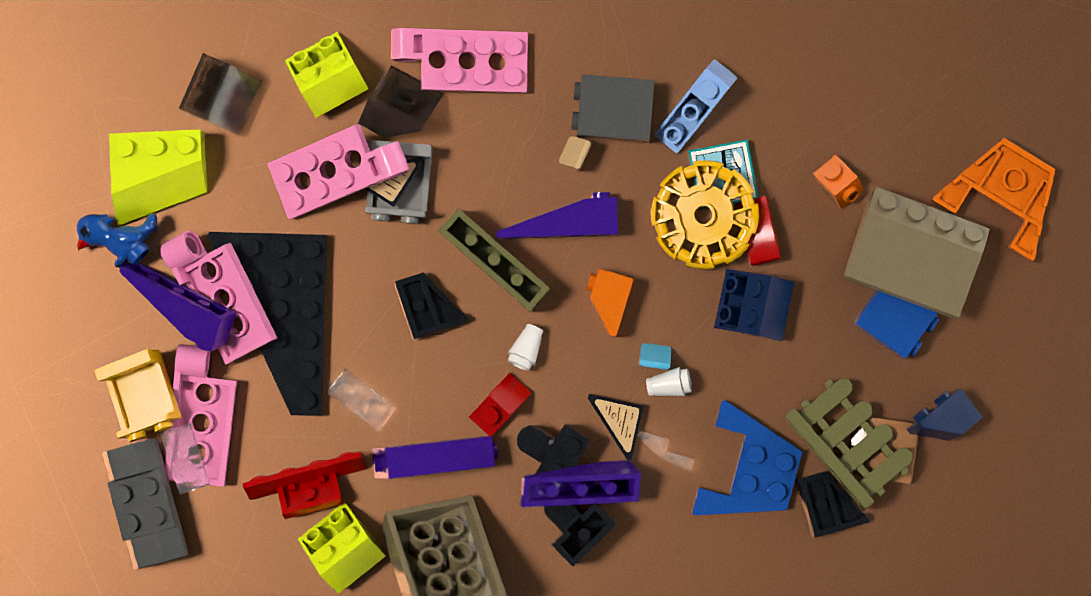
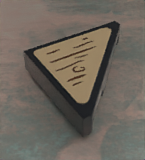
(392, 189)
(621, 420)

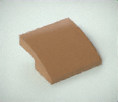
(900, 439)

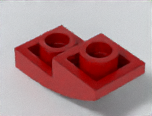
(763, 244)

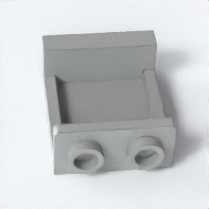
(414, 200)

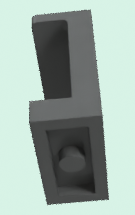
(613, 108)

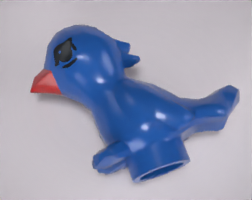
(123, 241)

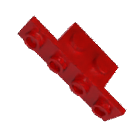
(306, 487)

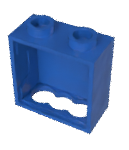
(895, 323)

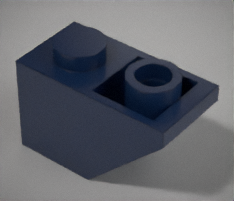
(947, 419)

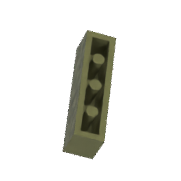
(494, 260)

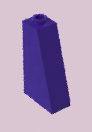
(434, 457)

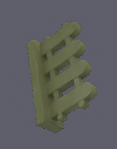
(856, 456)

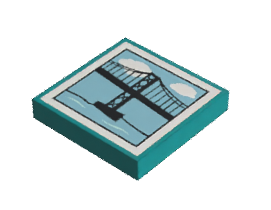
(734, 156)

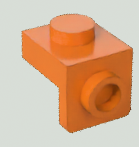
(839, 181)

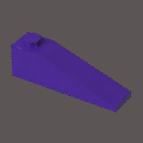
(583, 218)
(187, 310)
(582, 485)

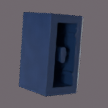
(754, 304)

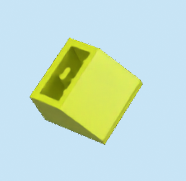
(326, 74)
(341, 548)

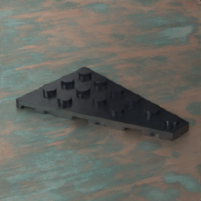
(291, 287)

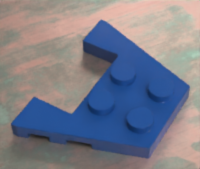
(763, 470)

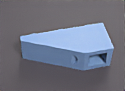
(695, 106)

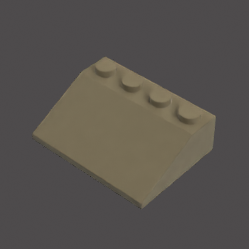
(916, 253)
(441, 550)

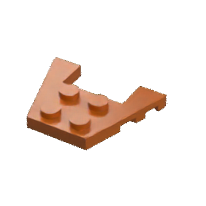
(1011, 181)

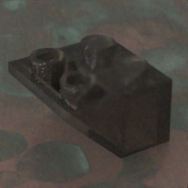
(220, 94)

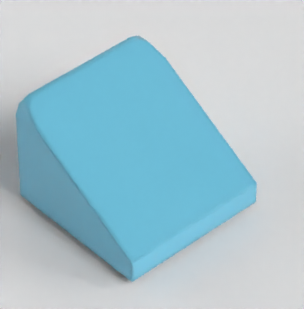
(655, 356)

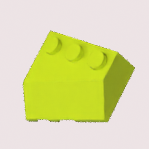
(155, 171)

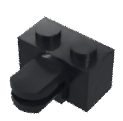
(552, 451)
(579, 529)

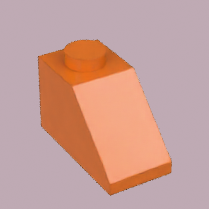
(609, 297)

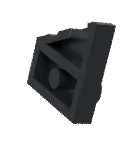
(426, 306)
(827, 506)

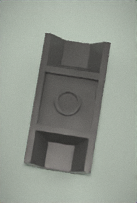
(144, 503)

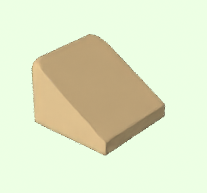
(574, 153)

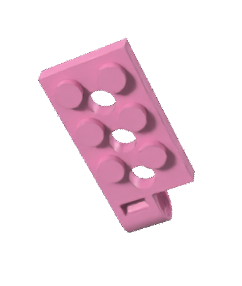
(418, 44)
(374, 168)
(189, 264)
(189, 374)

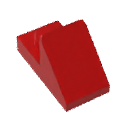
(500, 404)

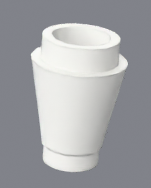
(526, 347)
(670, 383)

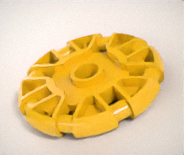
(722, 209)

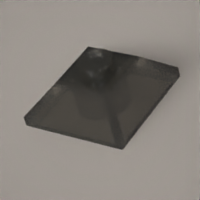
(398, 105)

